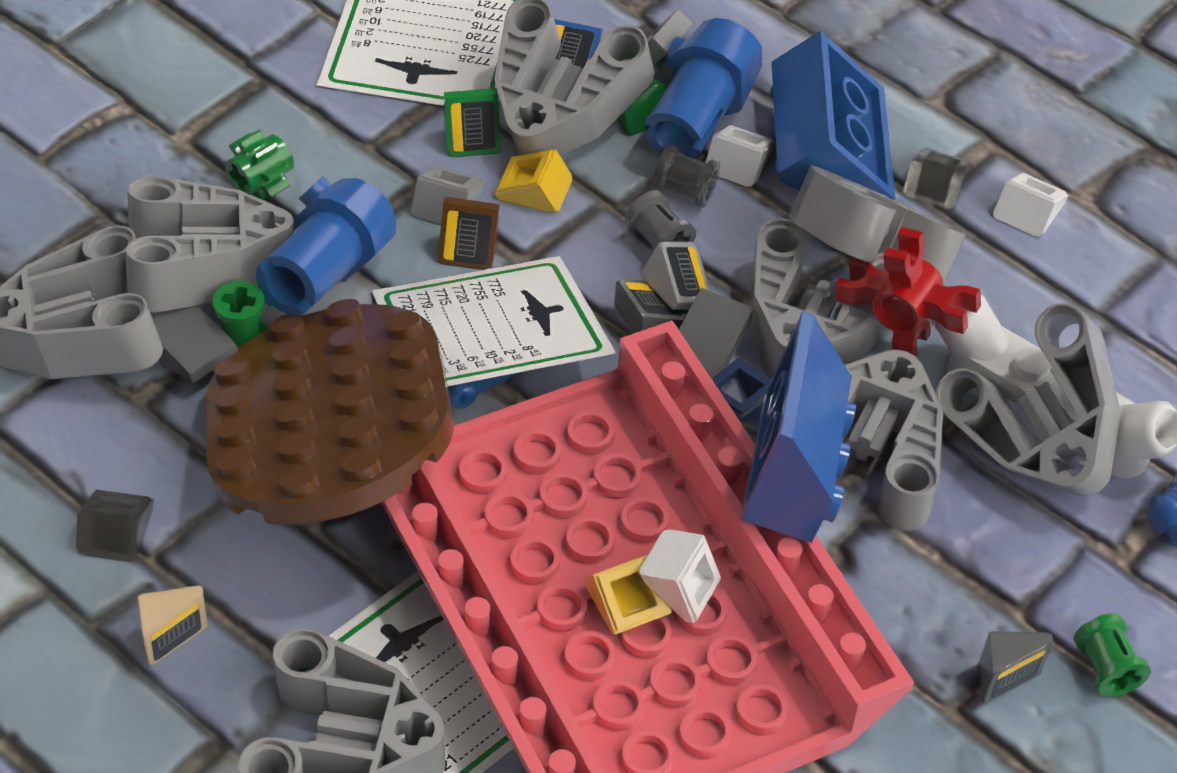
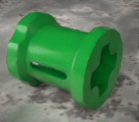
(239, 310)
(1112, 655)

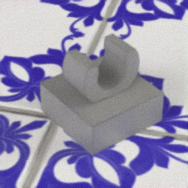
(661, 39)

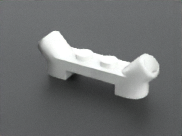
(1015, 364)

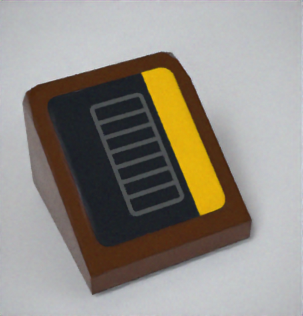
(468, 233)

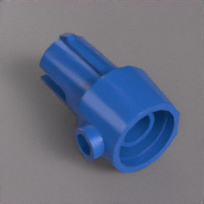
(709, 80)
(329, 243)

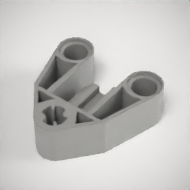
(556, 102)
(867, 221)
(196, 240)
(773, 287)
(75, 314)
(1088, 385)
(898, 397)
(366, 711)

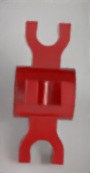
(908, 293)

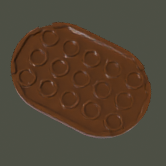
(327, 413)

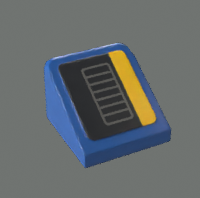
(577, 41)

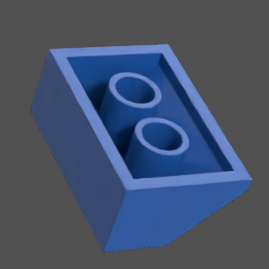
(829, 117)
(801, 437)

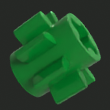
(260, 164)

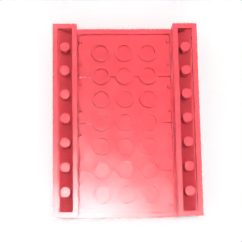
(588, 481)

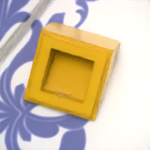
(535, 181)
(624, 597)

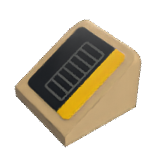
(171, 619)

